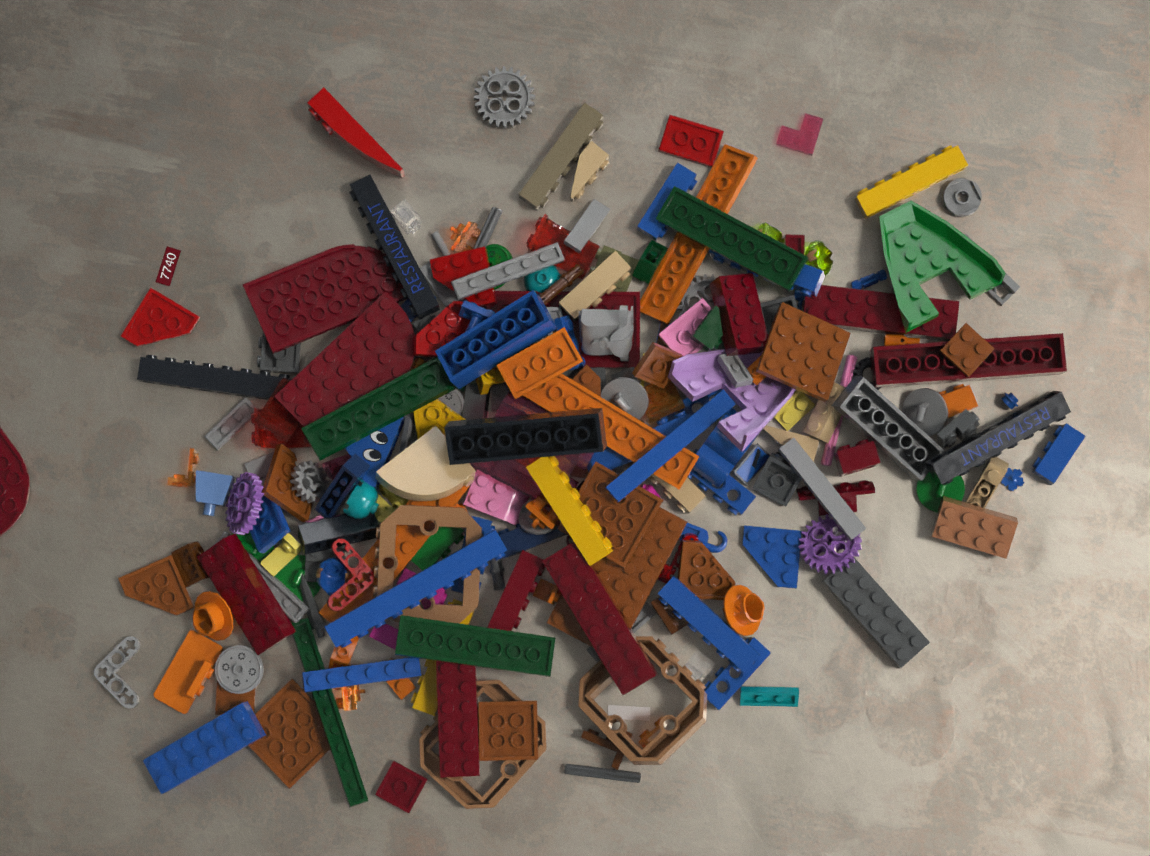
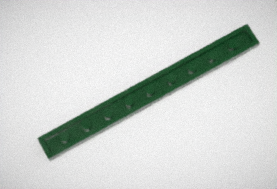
(330, 717)

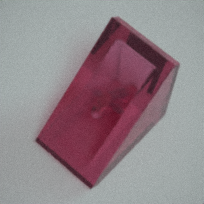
(333, 466)

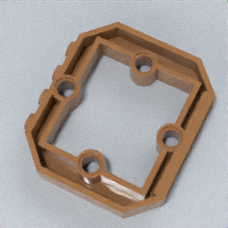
(418, 516)
(667, 740)
(458, 786)

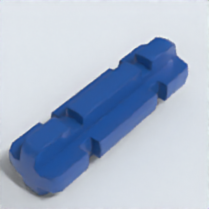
(869, 280)

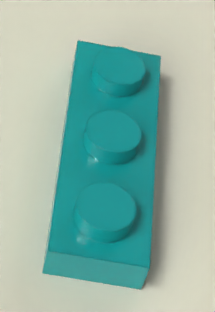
(769, 696)

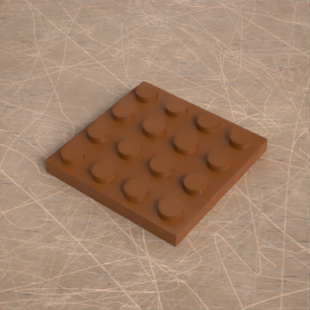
(803, 352)
(620, 522)
(292, 732)

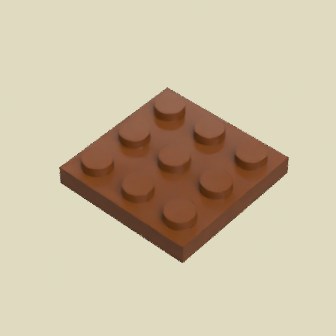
(508, 730)

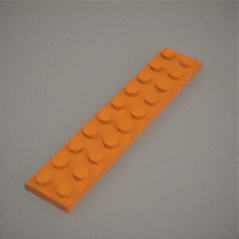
(686, 255)
(623, 431)
(408, 542)

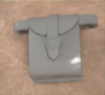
(607, 331)

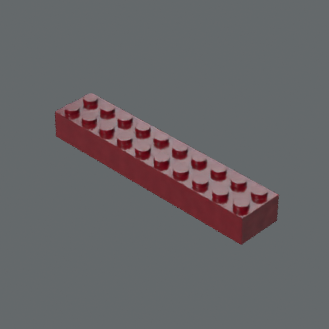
(926, 365)

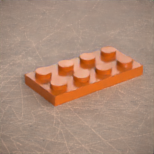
(539, 363)

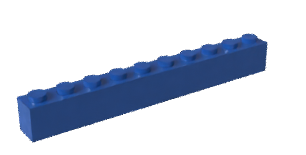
(415, 588)

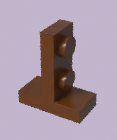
(592, 736)

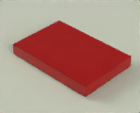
(691, 141)

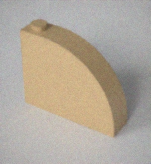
(424, 470)

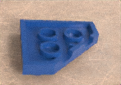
(775, 552)

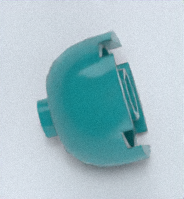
(542, 279)
(362, 501)

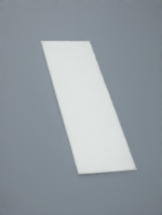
(630, 712)

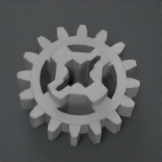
(309, 481)

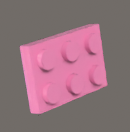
(678, 333)

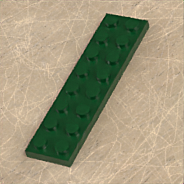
(732, 238)
(378, 408)
(475, 646)

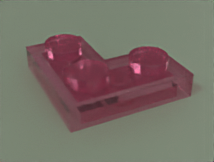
(803, 140)

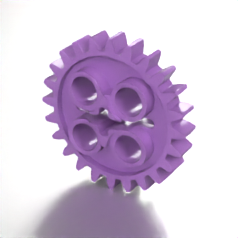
(244, 503)
(831, 559)

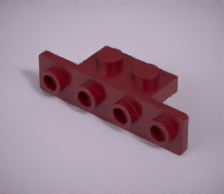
(846, 490)

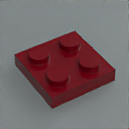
(401, 786)

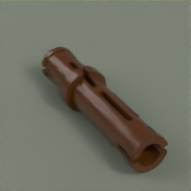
(565, 280)

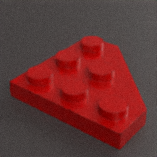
(460, 265)
(158, 320)
(440, 330)

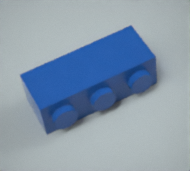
(1058, 453)

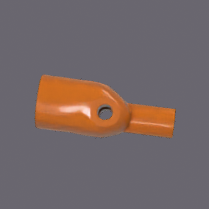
(895, 339)

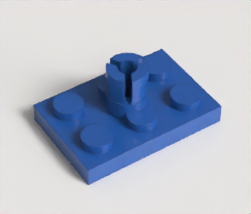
(270, 526)

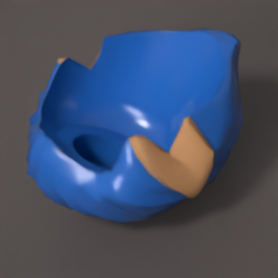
(331, 575)

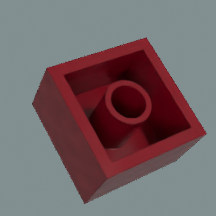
(856, 458)

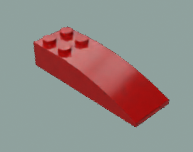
(339, 122)

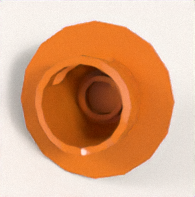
(743, 610)
(212, 616)

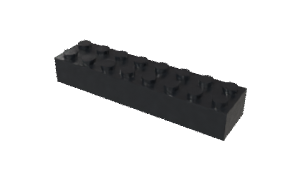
(525, 436)

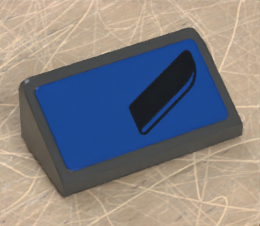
(751, 464)

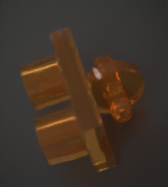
(469, 231)
(350, 697)

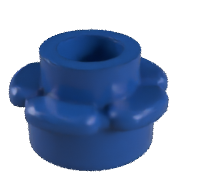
(1010, 400)

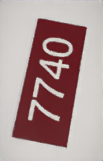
(168, 266)

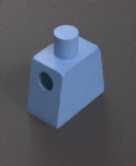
(212, 490)

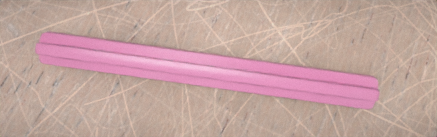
(846, 379)

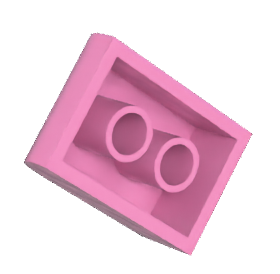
(495, 499)

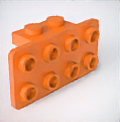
(188, 672)

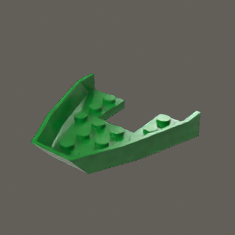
(925, 246)

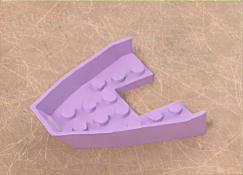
(702, 374)

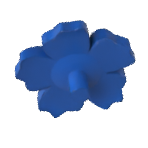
(1013, 479)

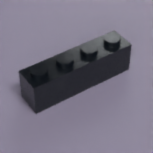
(321, 534)

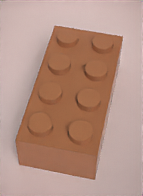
(974, 527)

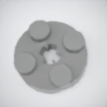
(958, 207)

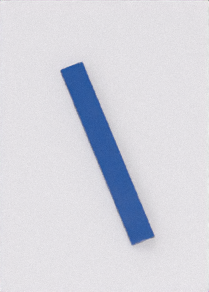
(670, 446)

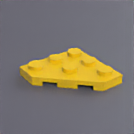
(432, 415)

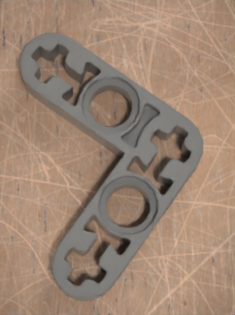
(113, 668)

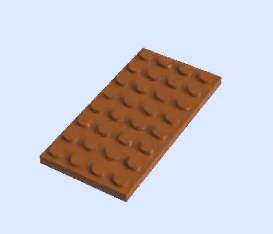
(632, 584)

